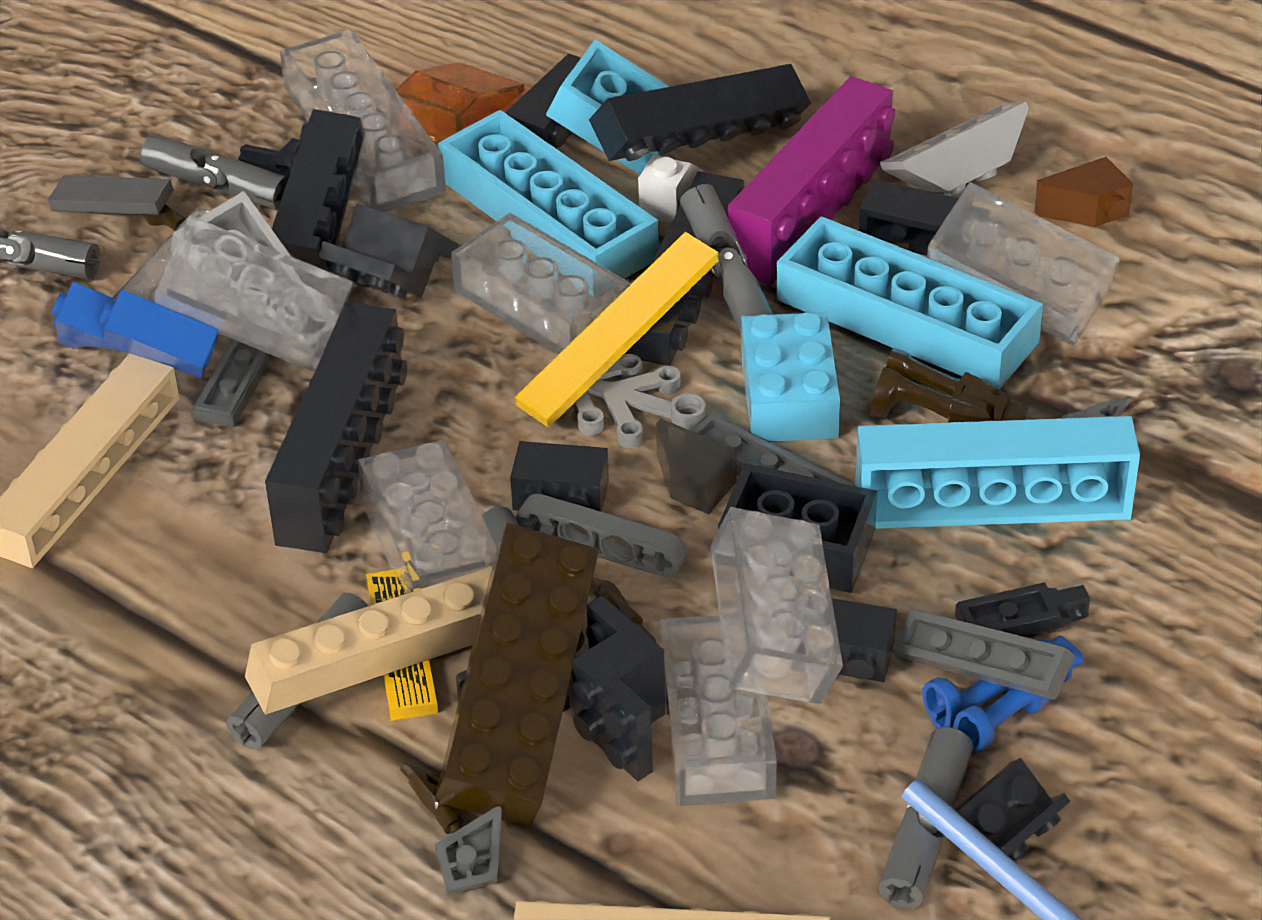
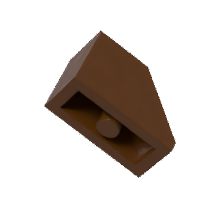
(1085, 194)

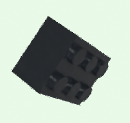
(842, 511)

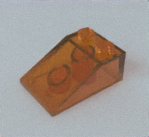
(455, 97)

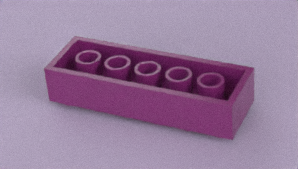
(813, 174)

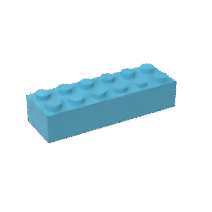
(516, 172)
(909, 302)
(999, 471)

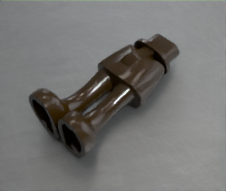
(952, 398)

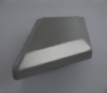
(471, 854)

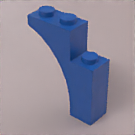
(133, 327)

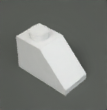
(663, 185)

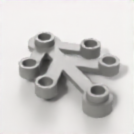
(684, 410)

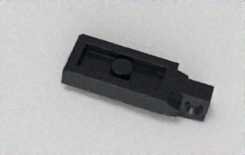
(1026, 609)

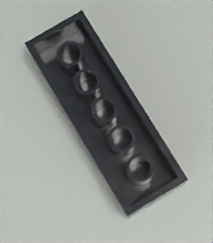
(335, 427)

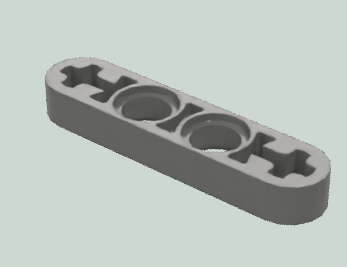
(650, 548)

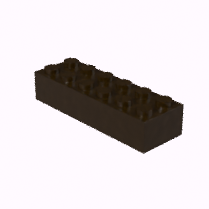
(517, 676)

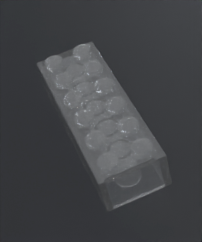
(397, 154)

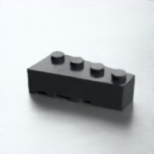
(319, 185)

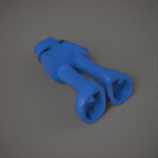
(962, 708)

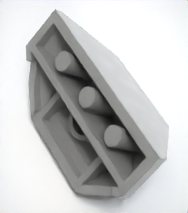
(962, 152)

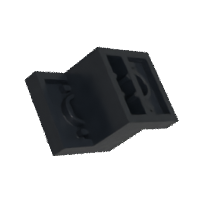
(387, 253)
(619, 688)

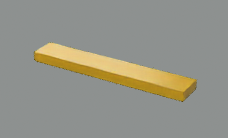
(616, 329)

